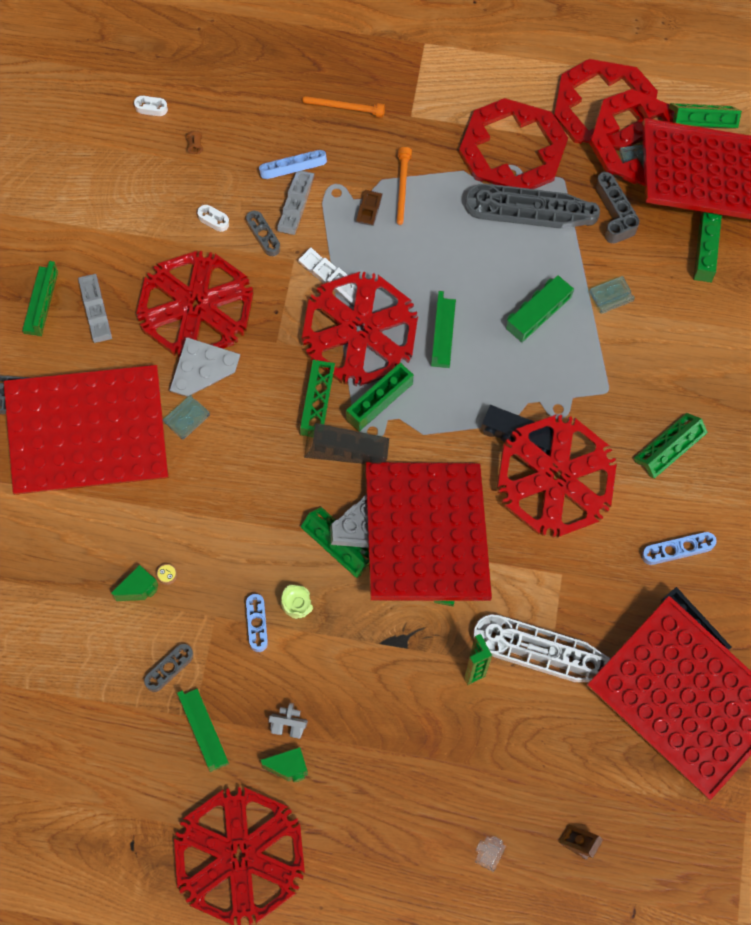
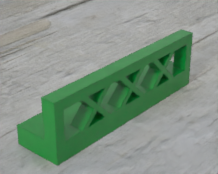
(706, 115)
(40, 300)
(443, 331)
(312, 391)
(673, 446)
(347, 556)
(478, 660)
(203, 729)

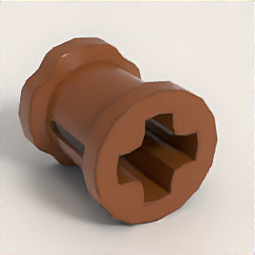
(194, 142)

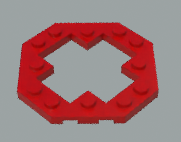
(610, 74)
(524, 115)
(606, 125)

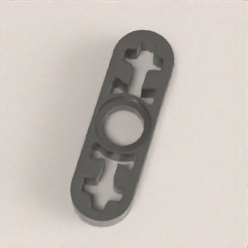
(263, 225)
(169, 676)

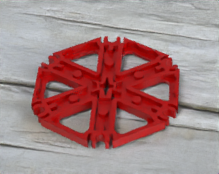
(197, 289)
(358, 341)
(556, 489)
(222, 867)

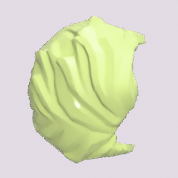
(296, 601)

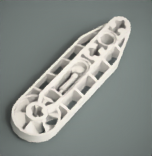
(557, 655)

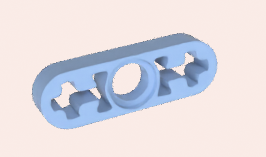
(263, 636)

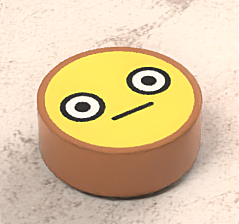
(166, 574)

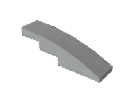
(296, 202)
(95, 308)

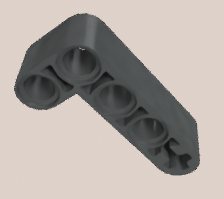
(607, 188)

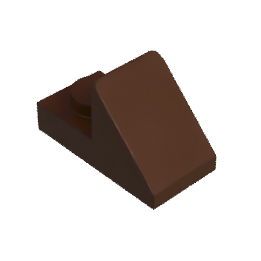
(581, 842)

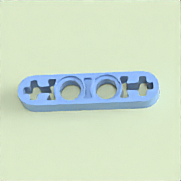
(293, 164)
(680, 552)

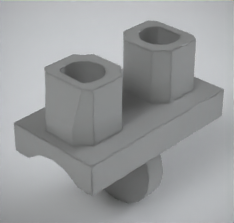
(297, 725)

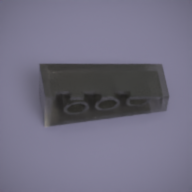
(345, 445)

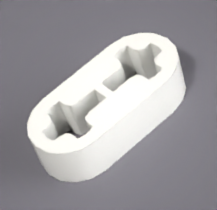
(151, 105)
(213, 218)

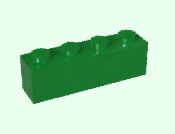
(707, 247)
(539, 308)
(379, 397)

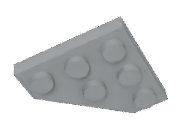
(202, 367)
(351, 527)

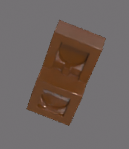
(369, 207)

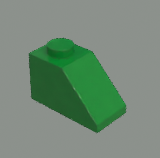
(136, 586)
(287, 765)

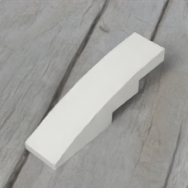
(327, 272)

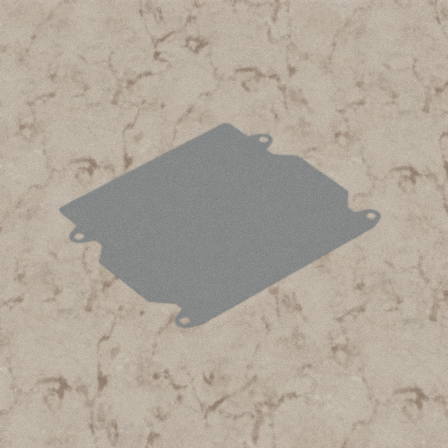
(490, 274)

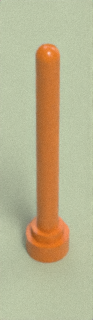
(377, 110)
(404, 156)

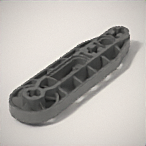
(530, 206)

